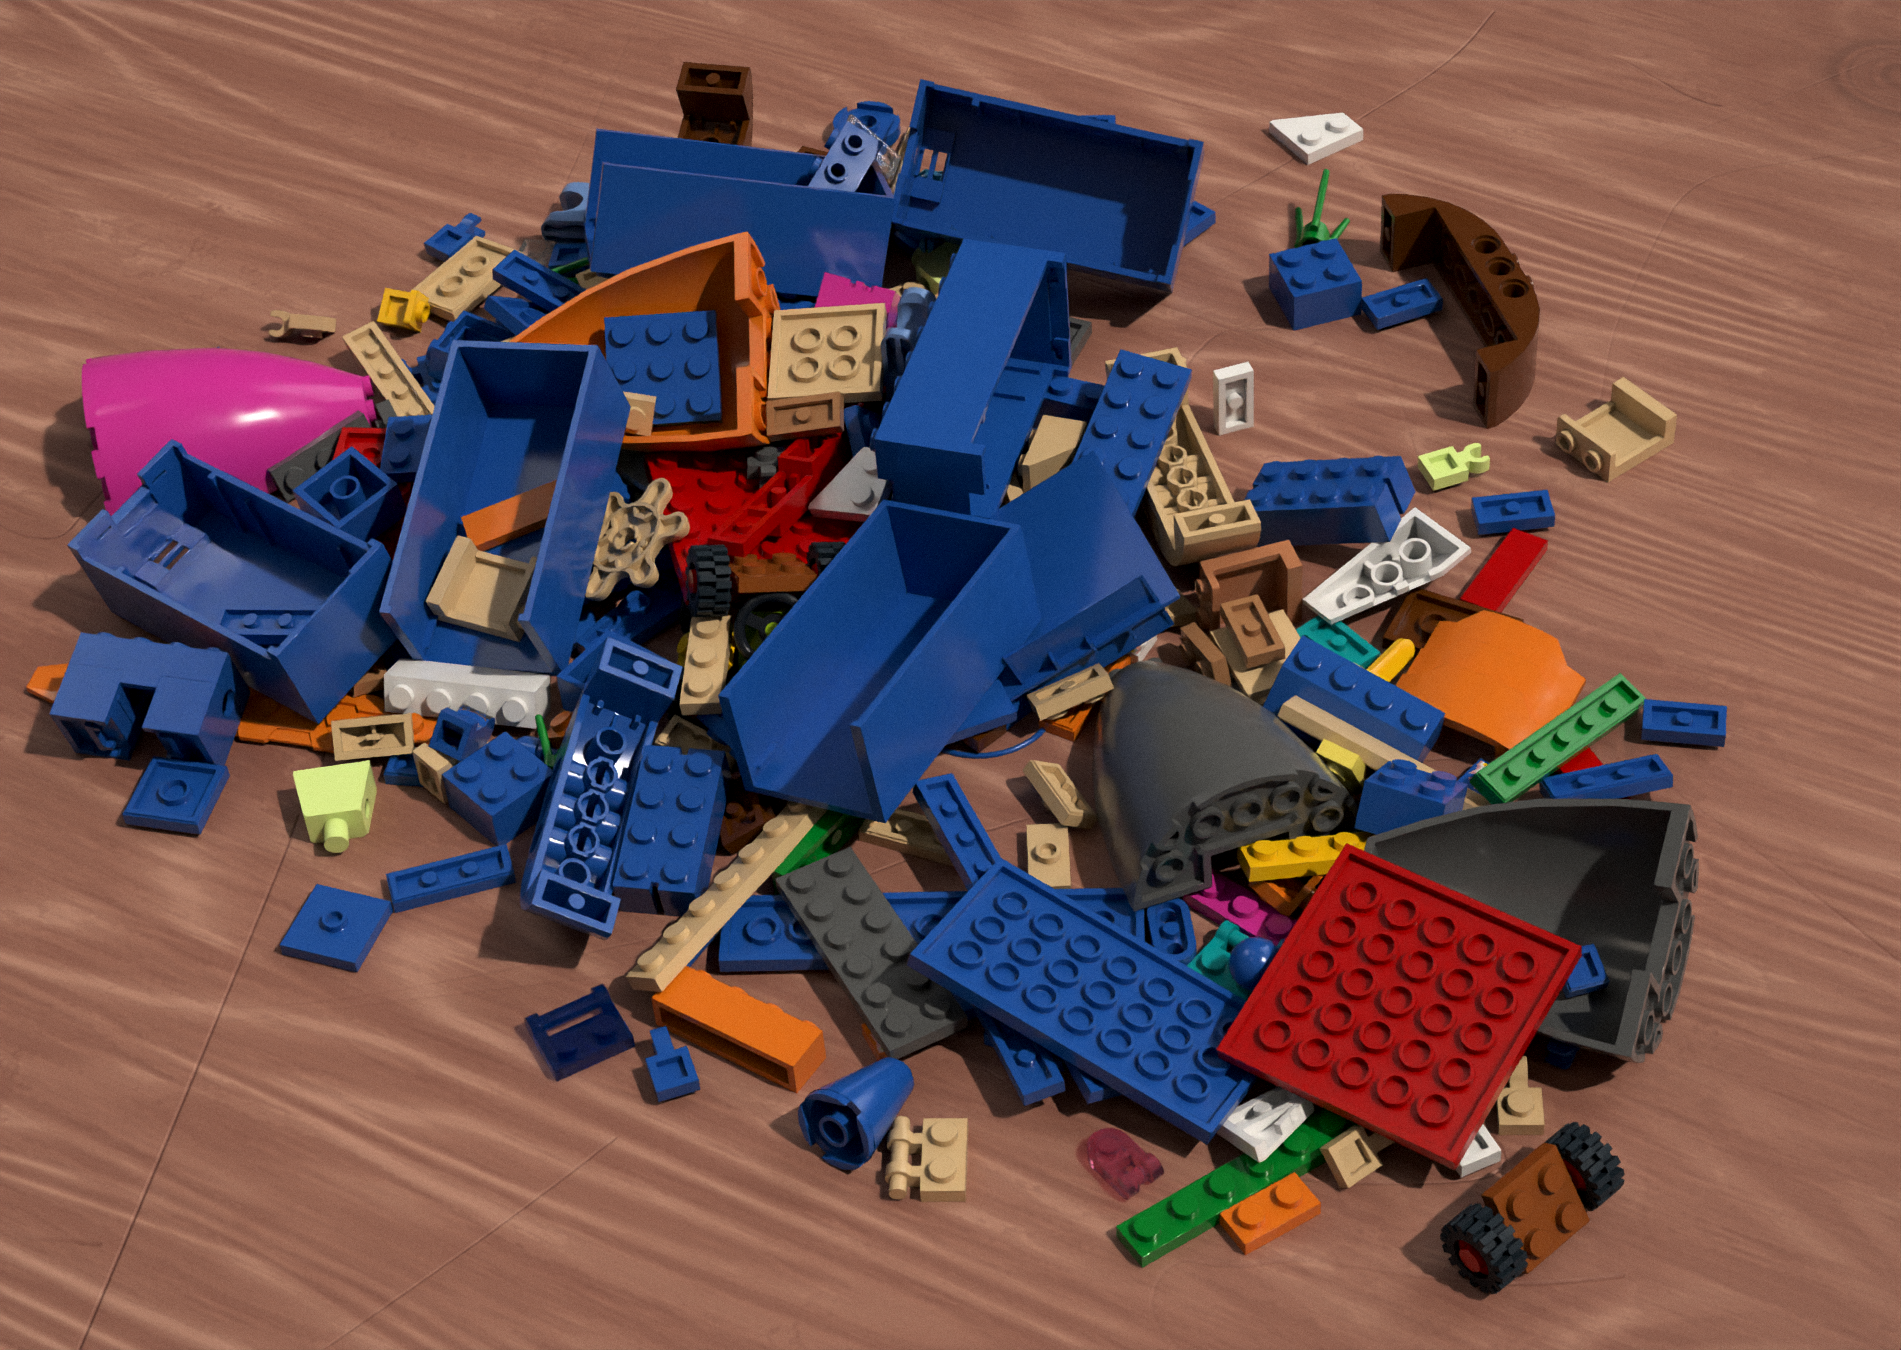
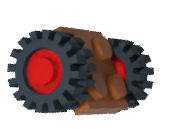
(713, 574)
(1533, 1208)

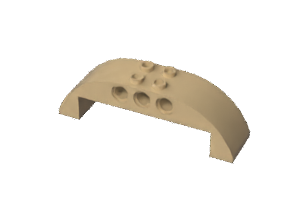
(1188, 496)

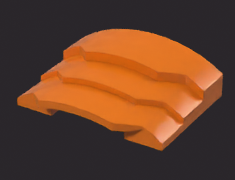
(1493, 678)

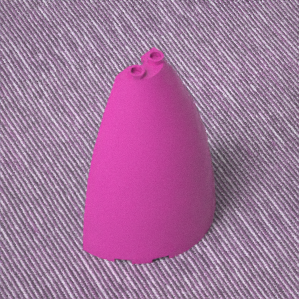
(219, 403)

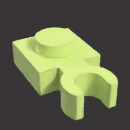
(1448, 467)

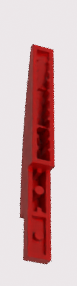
(801, 475)

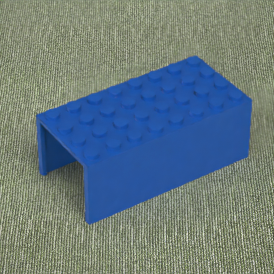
(677, 193)
(500, 428)
(881, 659)

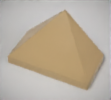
(373, 736)

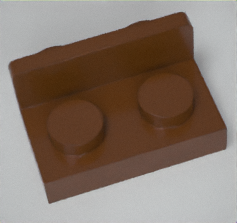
(744, 815)

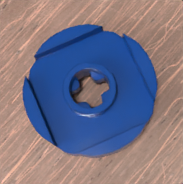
(873, 114)

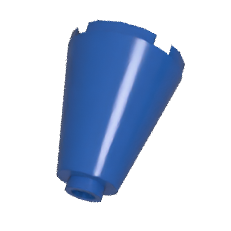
(855, 1112)

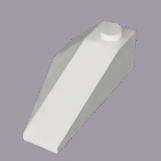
(1384, 570)

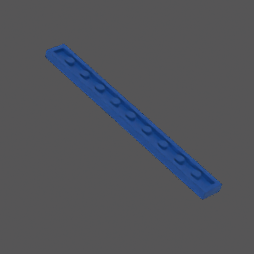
(972, 856)

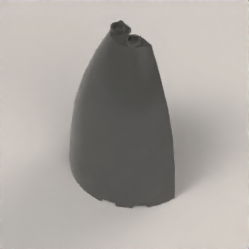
(1196, 773)
(1590, 875)

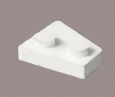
(1317, 135)
(853, 491)
(1265, 1122)

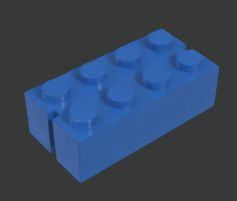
(1331, 500)
(672, 829)

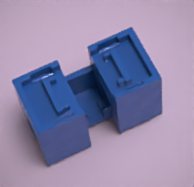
(134, 684)

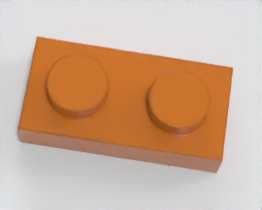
(1270, 1213)

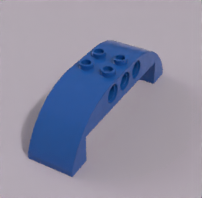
(593, 788)

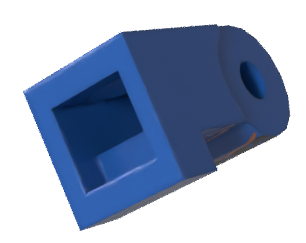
(464, 729)

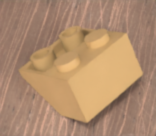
(1050, 449)

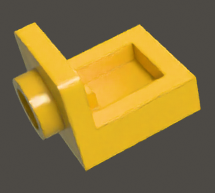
(404, 309)

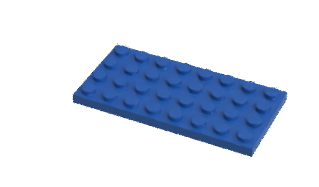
(1090, 996)

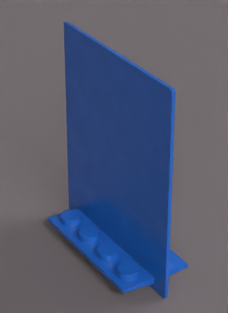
(1091, 577)

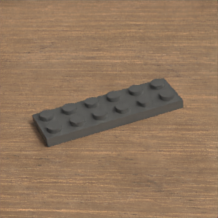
(869, 953)

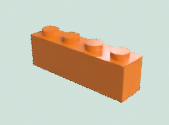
(740, 1028)

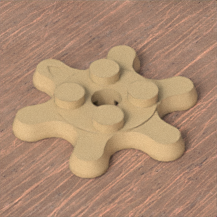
(636, 521)

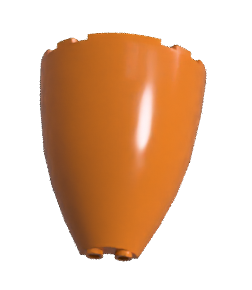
(703, 277)

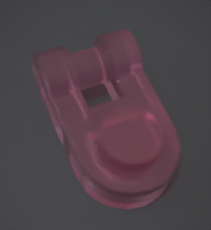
(1114, 1151)

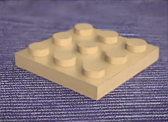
(828, 352)

